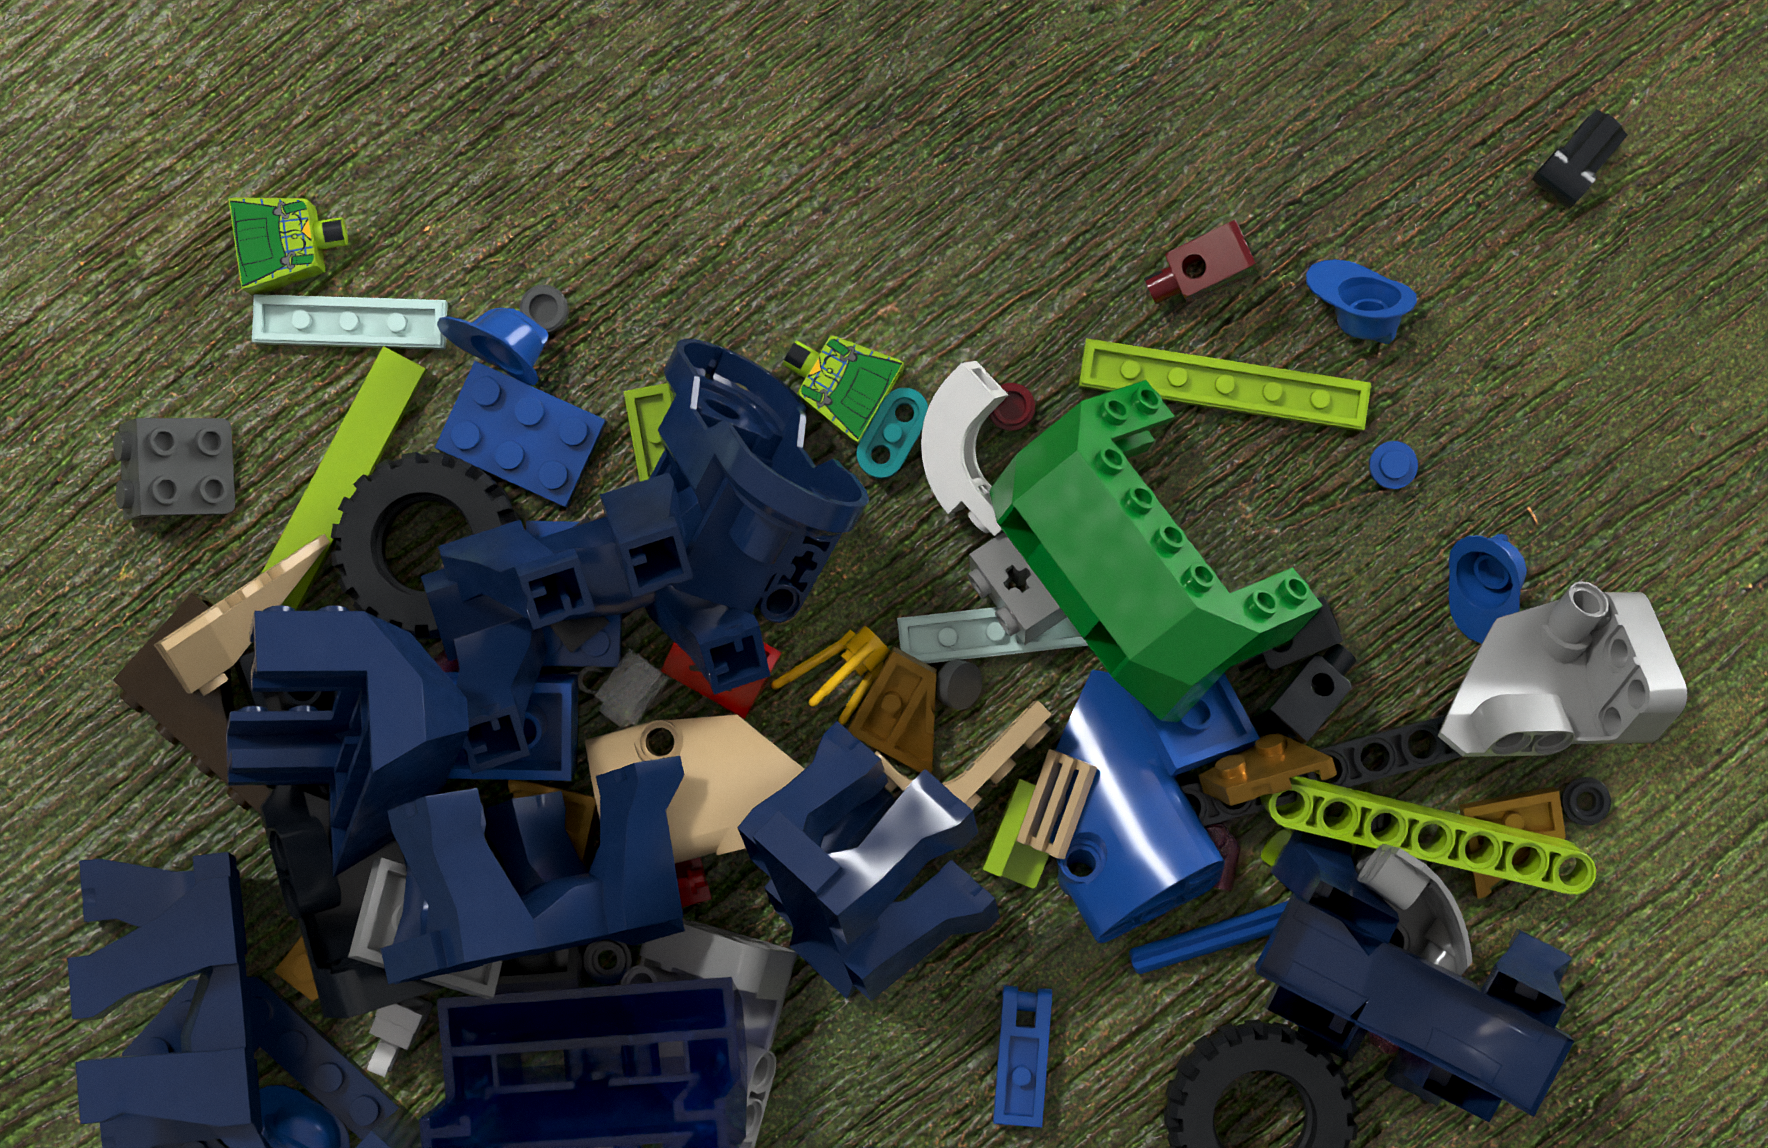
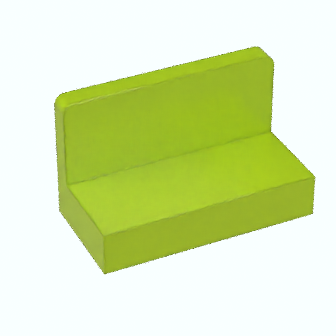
(1005, 854)

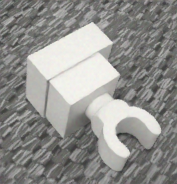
(397, 1028)

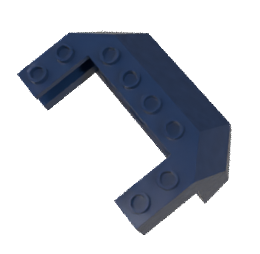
(381, 744)

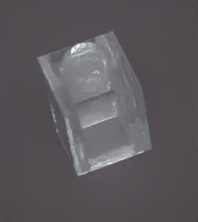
(631, 689)

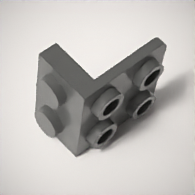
(174, 467)

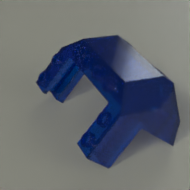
(611, 1077)

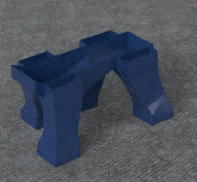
(509, 585)
(845, 854)
(468, 912)
(185, 929)
(1453, 1036)

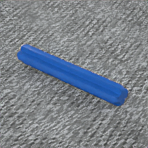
(1206, 939)

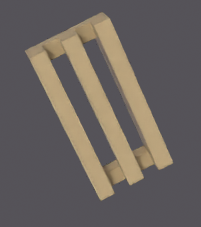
(1041, 797)

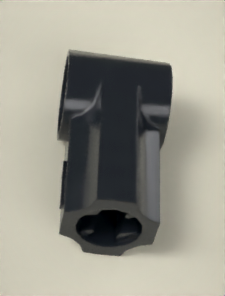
(1573, 168)

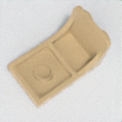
(993, 762)

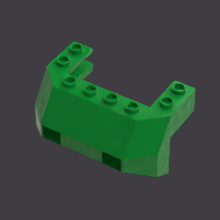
(1125, 564)

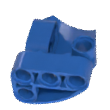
(1135, 822)

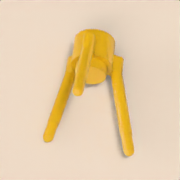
(862, 654)

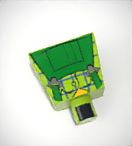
(281, 241)
(844, 382)

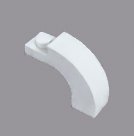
(950, 443)

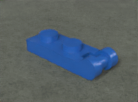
(1022, 1058)

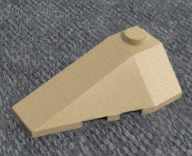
(220, 635)

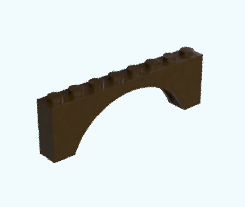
(184, 716)

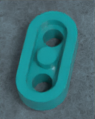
(891, 433)

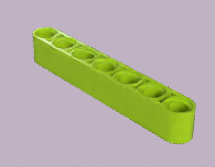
(1446, 847)

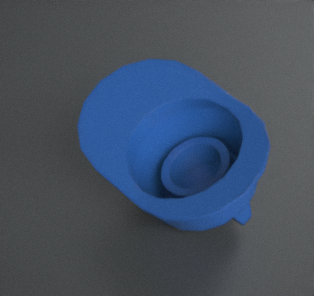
(1362, 299)
(500, 338)
(1484, 583)
(298, 1121)

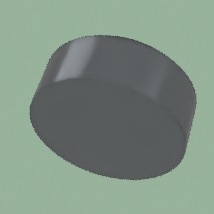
(546, 307)
(958, 684)

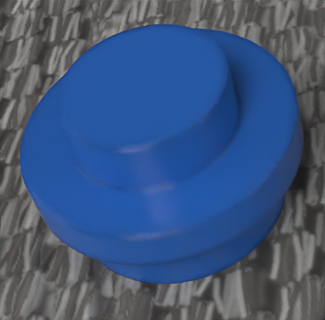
(1393, 465)

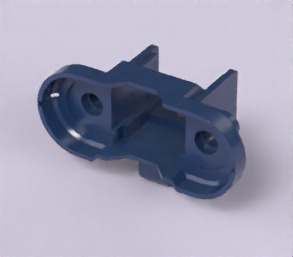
(760, 495)

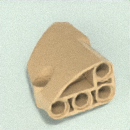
(725, 771)

